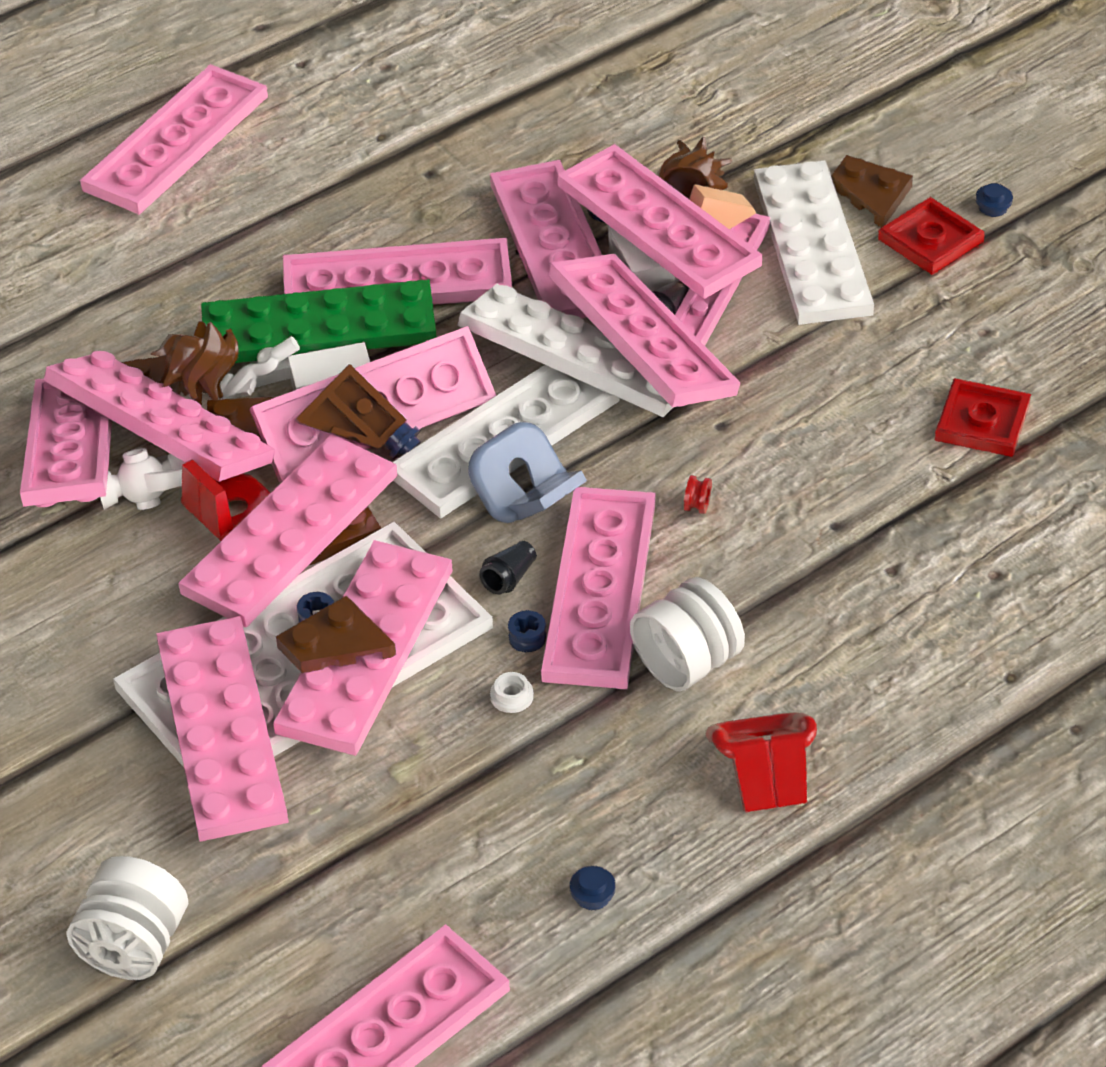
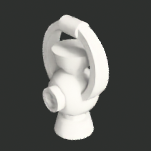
(143, 479)

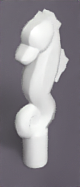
(245, 379)

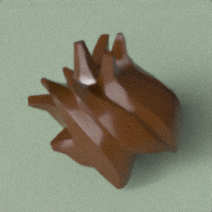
(693, 167)
(198, 360)

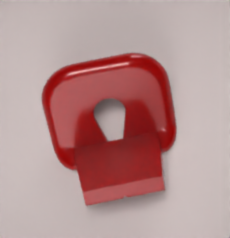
(209, 498)
(769, 770)

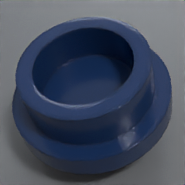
(994, 199)
(403, 440)
(592, 887)

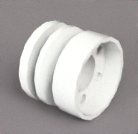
(687, 633)
(127, 918)

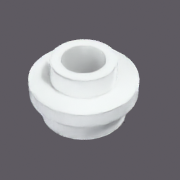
(511, 692)

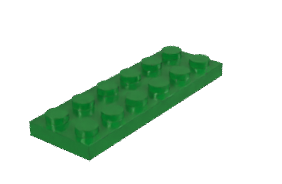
(328, 318)

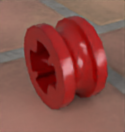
(697, 494)

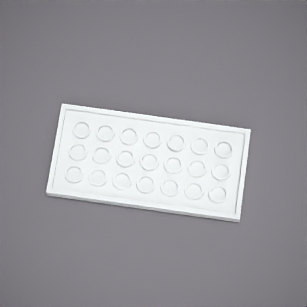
(451, 624)

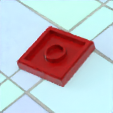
(931, 235)
(983, 417)

